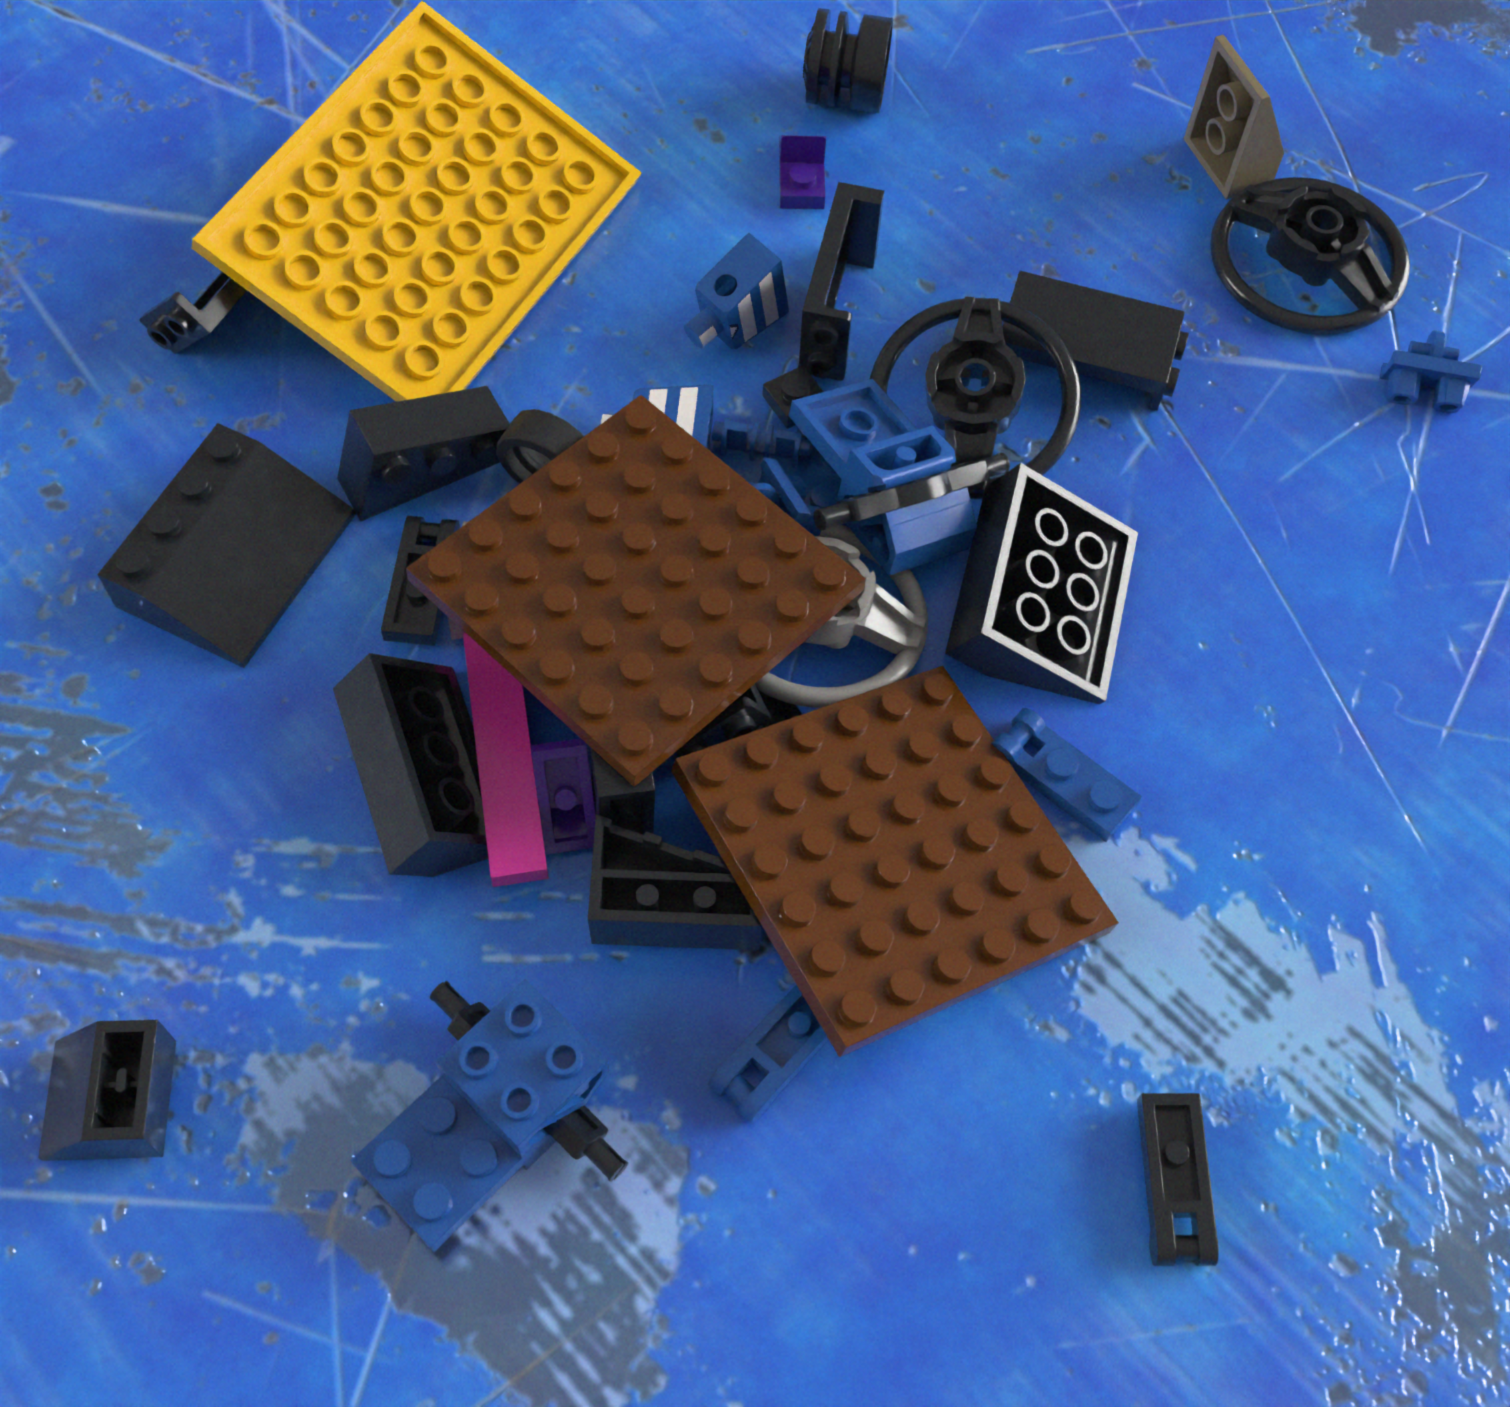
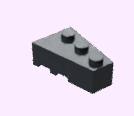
(417, 447)
(664, 895)

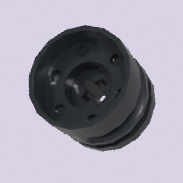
(848, 60)

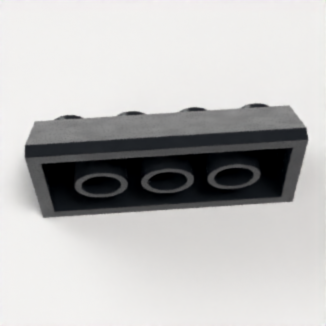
(415, 763)

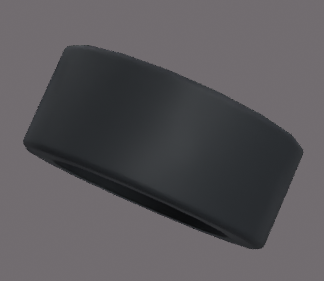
(533, 442)

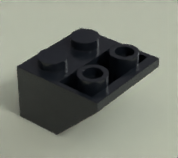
(109, 1092)

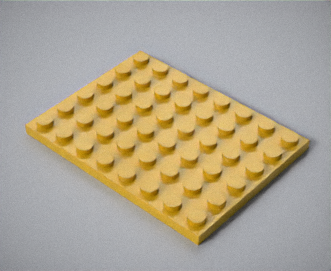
(419, 211)

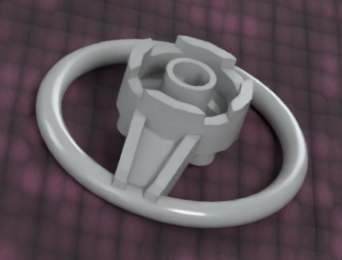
(871, 616)

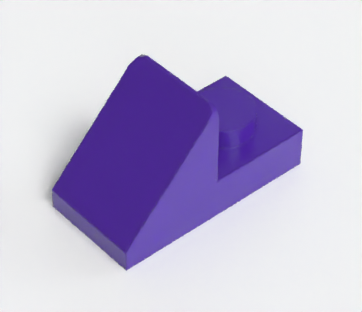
(802, 172)
(564, 795)

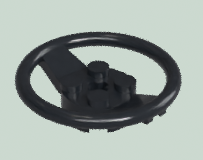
(1321, 236)
(979, 352)

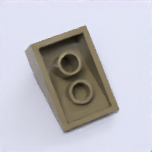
(1233, 124)

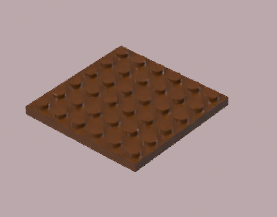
(636, 586)
(891, 855)

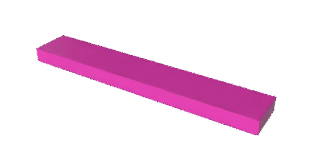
(505, 771)

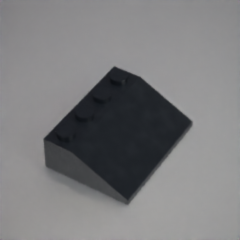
(226, 546)
(1043, 588)

